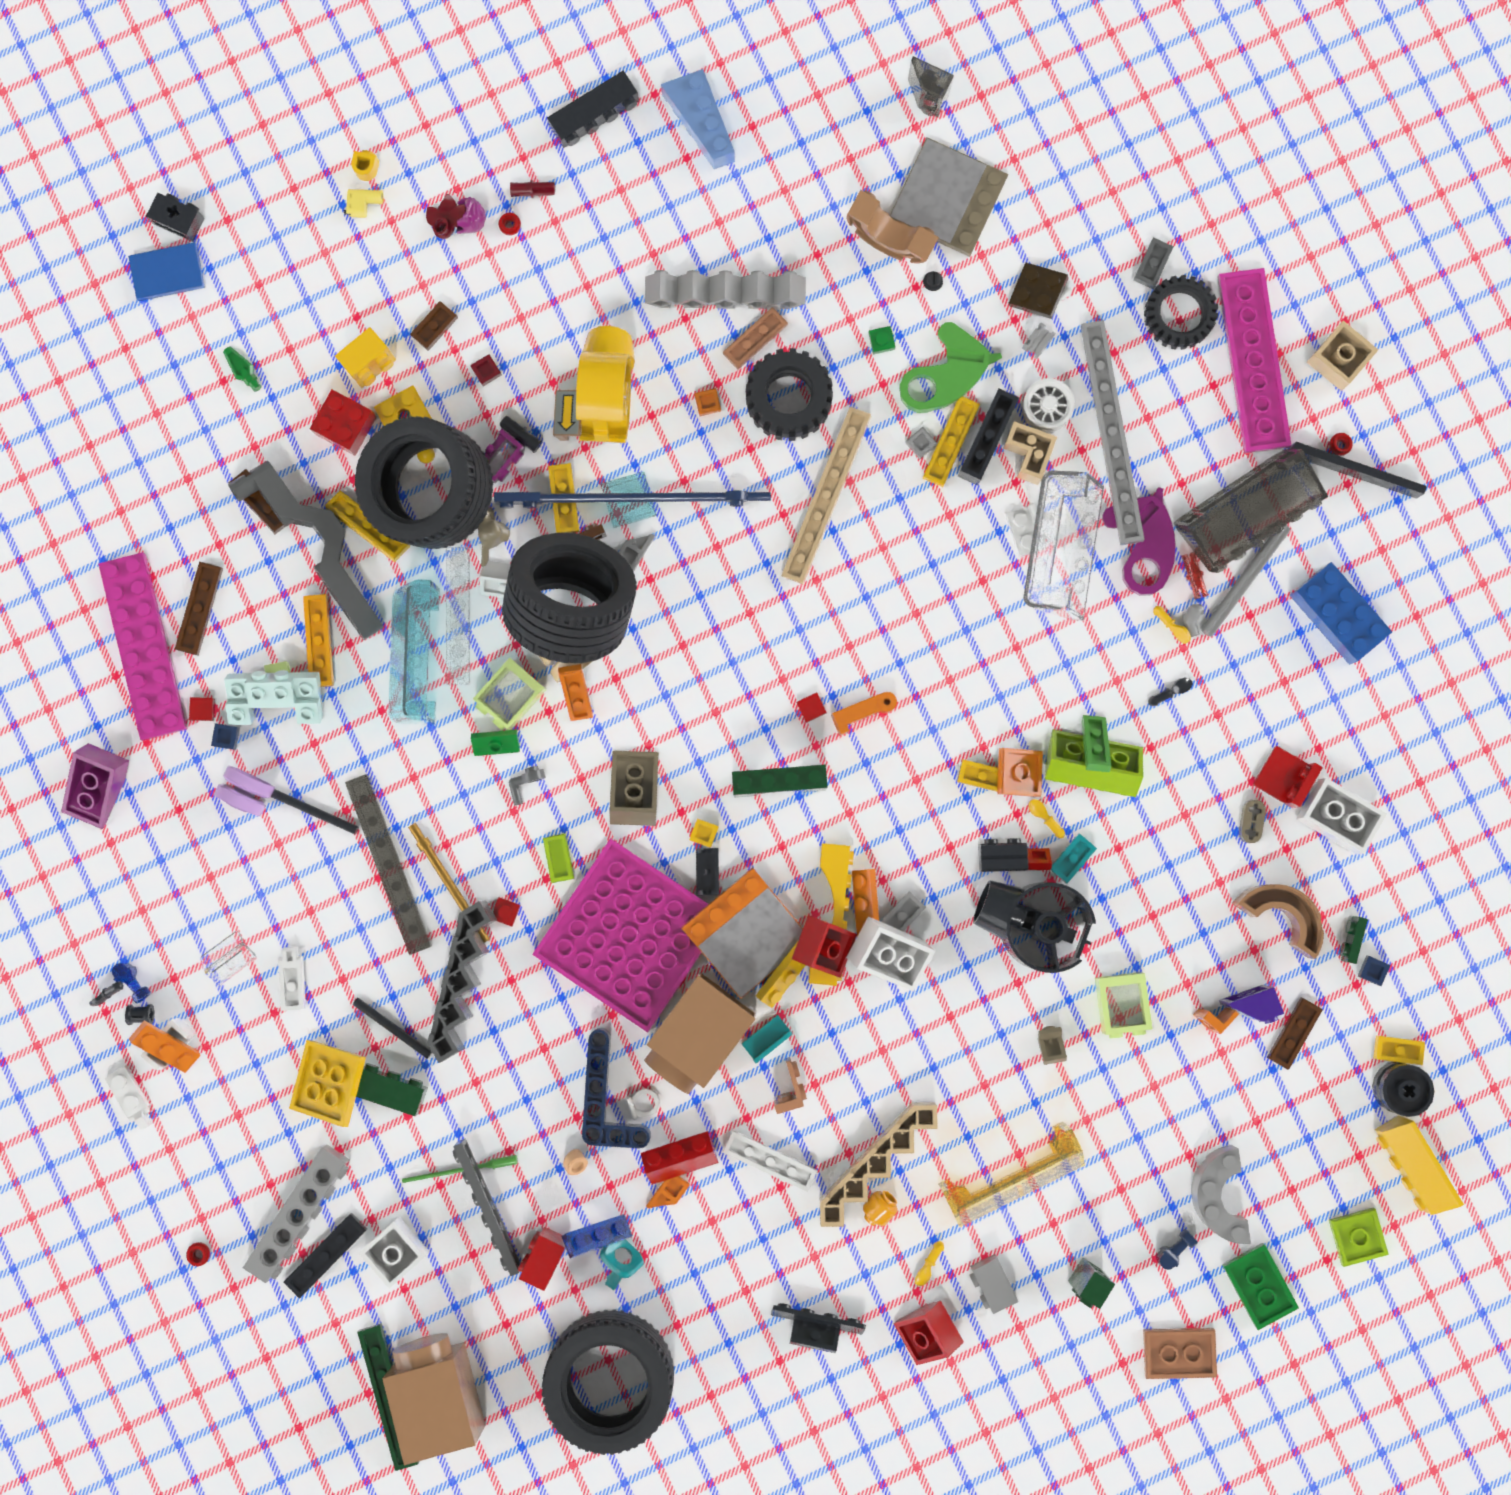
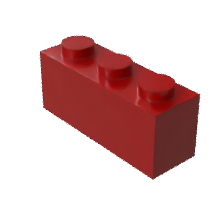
(679, 1157)

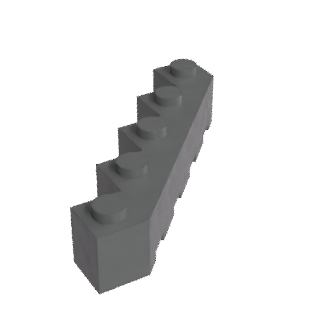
(458, 980)

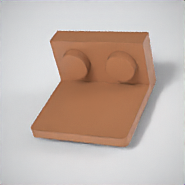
(786, 1101)

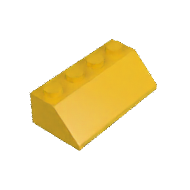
(1418, 1166)

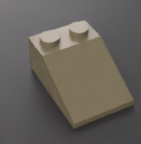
(633, 788)

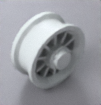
(1048, 405)

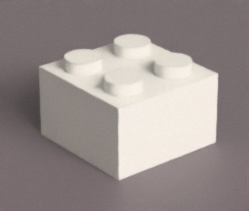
(394, 1252)

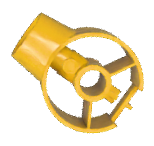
(605, 385)

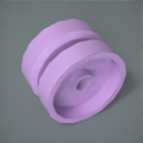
(244, 790)

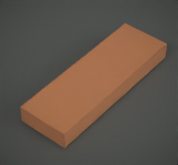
(755, 338)

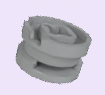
(1038, 340)

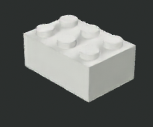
(1341, 816)
(890, 954)

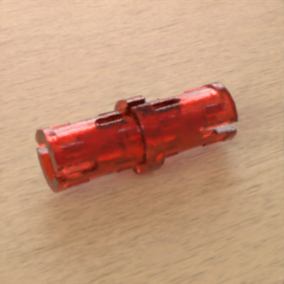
(1195, 575)

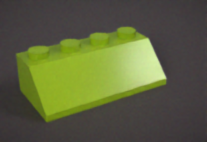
(1067, 765)

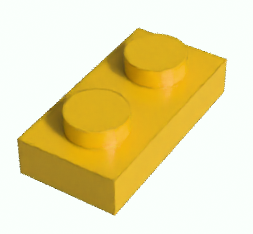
(978, 775)
(1399, 1050)

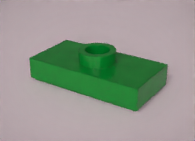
(495, 742)

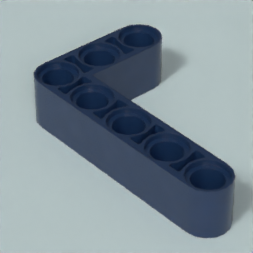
(600, 1098)

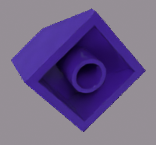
(1257, 1003)

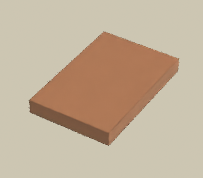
(1180, 1353)

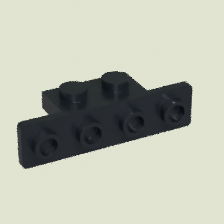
(816, 1330)

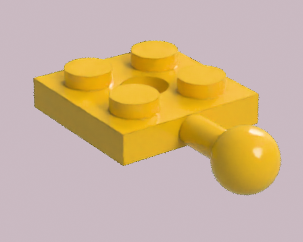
(408, 401)

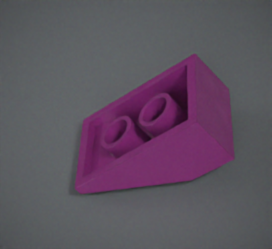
(93, 784)

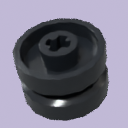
(1405, 1101)

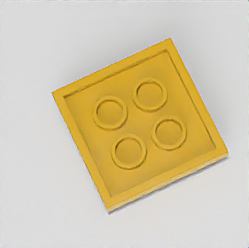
(327, 1083)

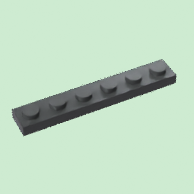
(483, 1198)

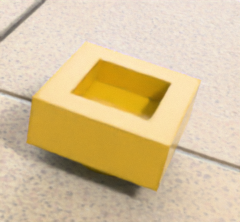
(704, 833)

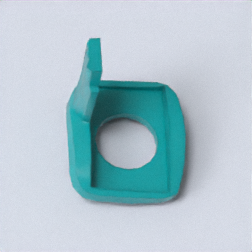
(618, 1269)

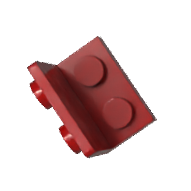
(1287, 777)

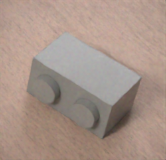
(994, 1284)

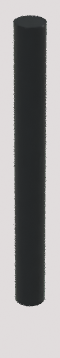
(316, 812)
(392, 1028)

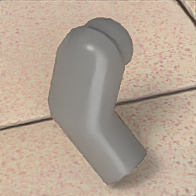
(1191, 617)

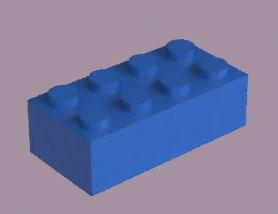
(1340, 613)

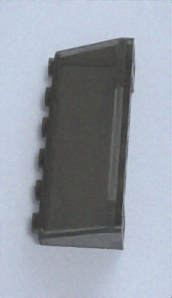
(1251, 509)

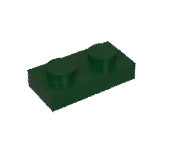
(1351, 947)

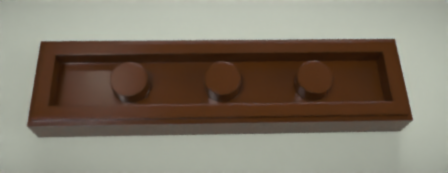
(198, 608)

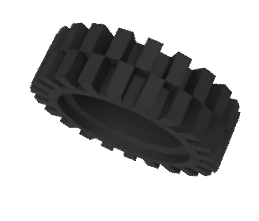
(1196, 291)

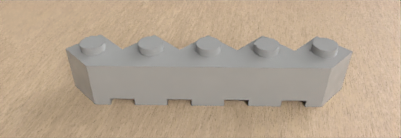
(725, 290)

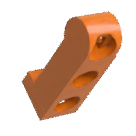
(883, 703)

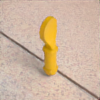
(1179, 632)
(1039, 810)
(924, 1273)

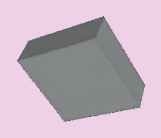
(921, 443)

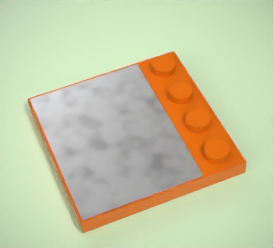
(744, 932)

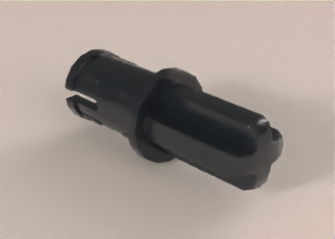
(520, 434)

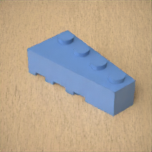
(697, 110)

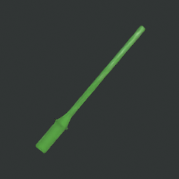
(493, 1163)

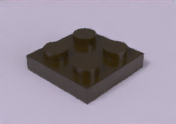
(1038, 290)

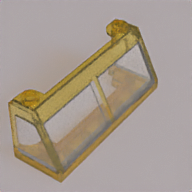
(1064, 1159)

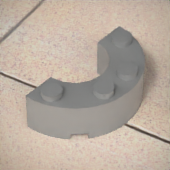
(1207, 1194)

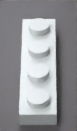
(770, 1161)

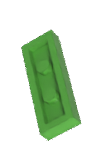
(1096, 743)

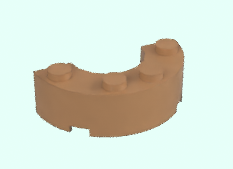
(888, 235)
(1298, 907)

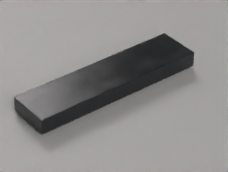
(325, 1255)

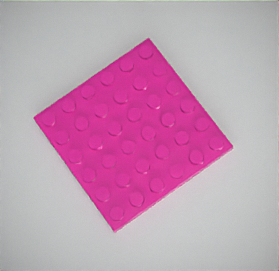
(624, 935)

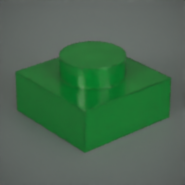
(881, 340)

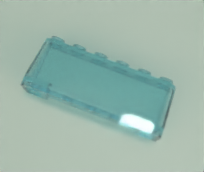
(411, 653)

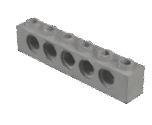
(259, 1263)

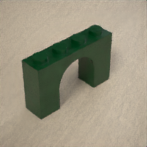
(773, 780)

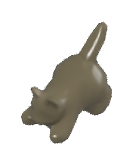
(491, 534)

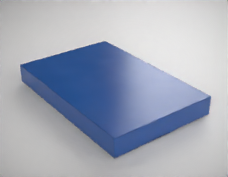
(166, 271)

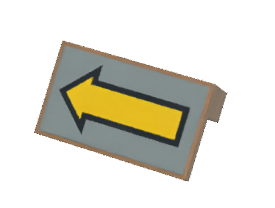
(565, 415)

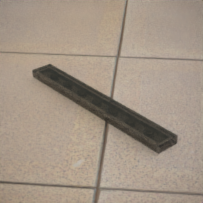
(388, 864)

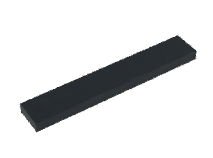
(1361, 471)

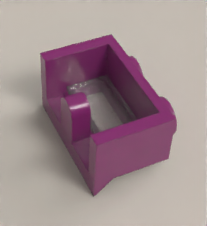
(502, 454)

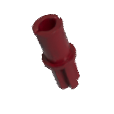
(532, 189)

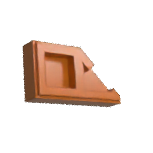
(669, 1192)

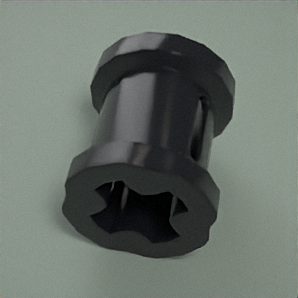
(139, 1014)

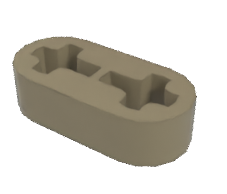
(1246, 820)

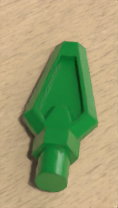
(241, 368)

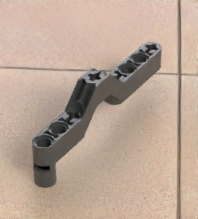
(329, 531)

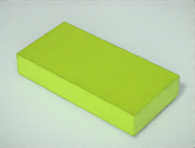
(558, 858)

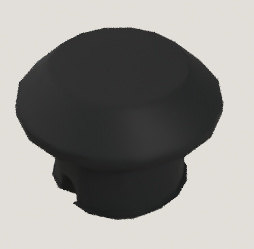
(933, 281)

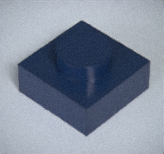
(225, 736)
(1373, 970)

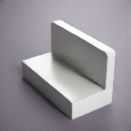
(494, 578)

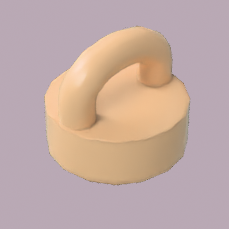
(575, 1162)

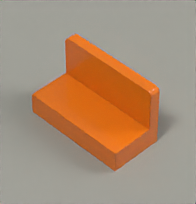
(1218, 1023)

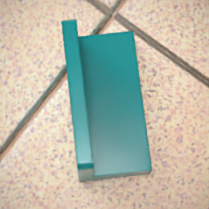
(767, 1038)

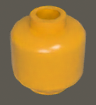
(880, 1208)

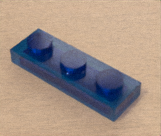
(596, 1236)

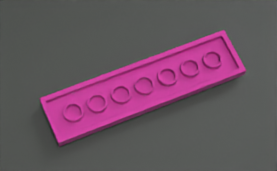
(1254, 360)
(142, 646)

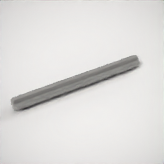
(1244, 582)

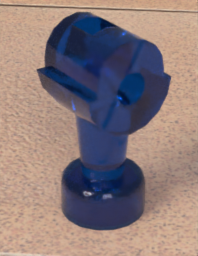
(127, 974)

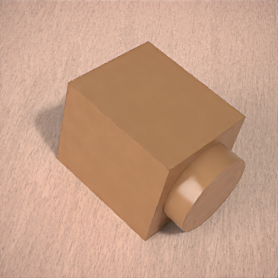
(698, 1035)
(433, 1398)

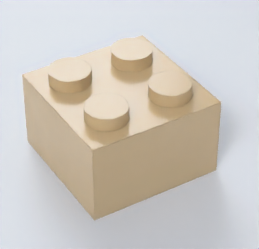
(1342, 356)

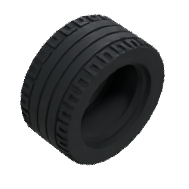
(381, 469)
(563, 630)
(602, 1432)

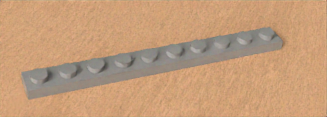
(1112, 433)

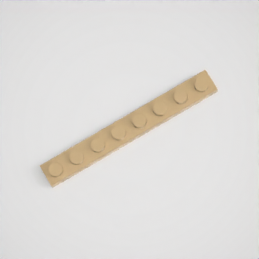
(826, 495)

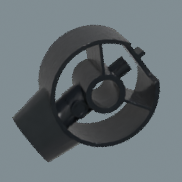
(1000, 909)

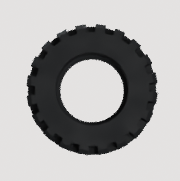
(793, 365)

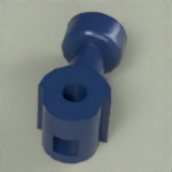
(1169, 1256)

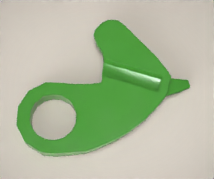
(964, 367)

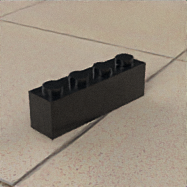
(593, 109)
(988, 437)

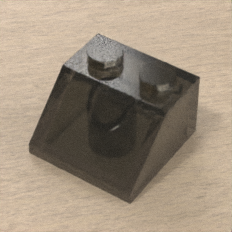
(929, 86)

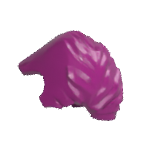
(474, 217)

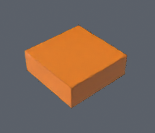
(707, 402)

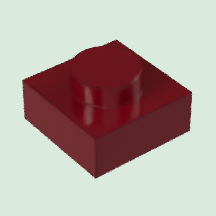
(486, 370)

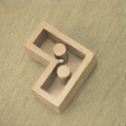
(1034, 446)

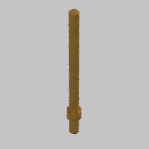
(424, 845)

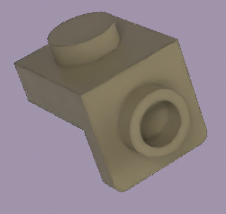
(1051, 1045)

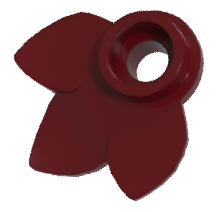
(445, 215)

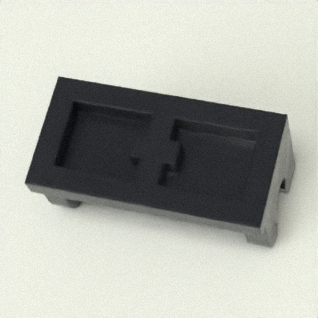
(707, 871)

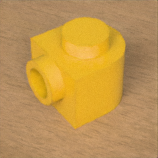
(365, 165)

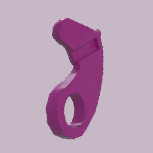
(1157, 544)

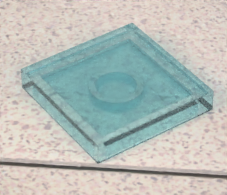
(628, 512)

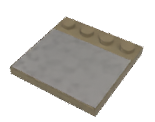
(949, 195)

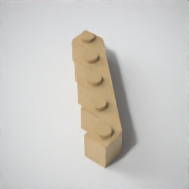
(876, 1161)

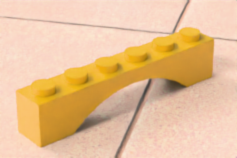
(834, 864)

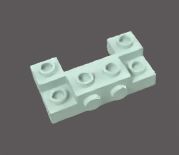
(273, 690)

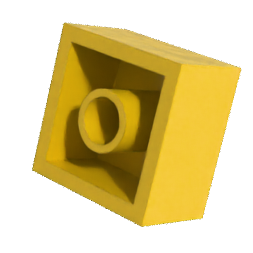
(366, 358)

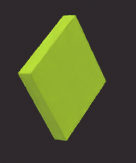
(1358, 1237)

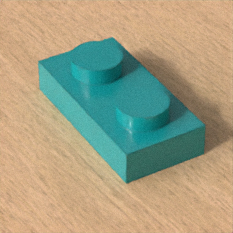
(1073, 858)

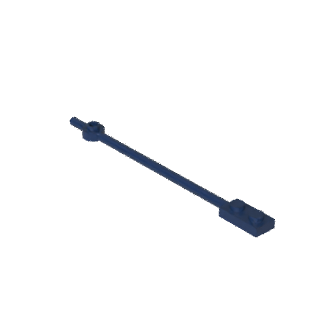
(532, 499)

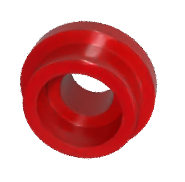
(509, 217)
(1345, 439)
(191, 1254)

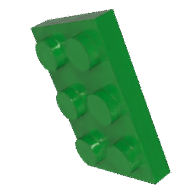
(1260, 1286)

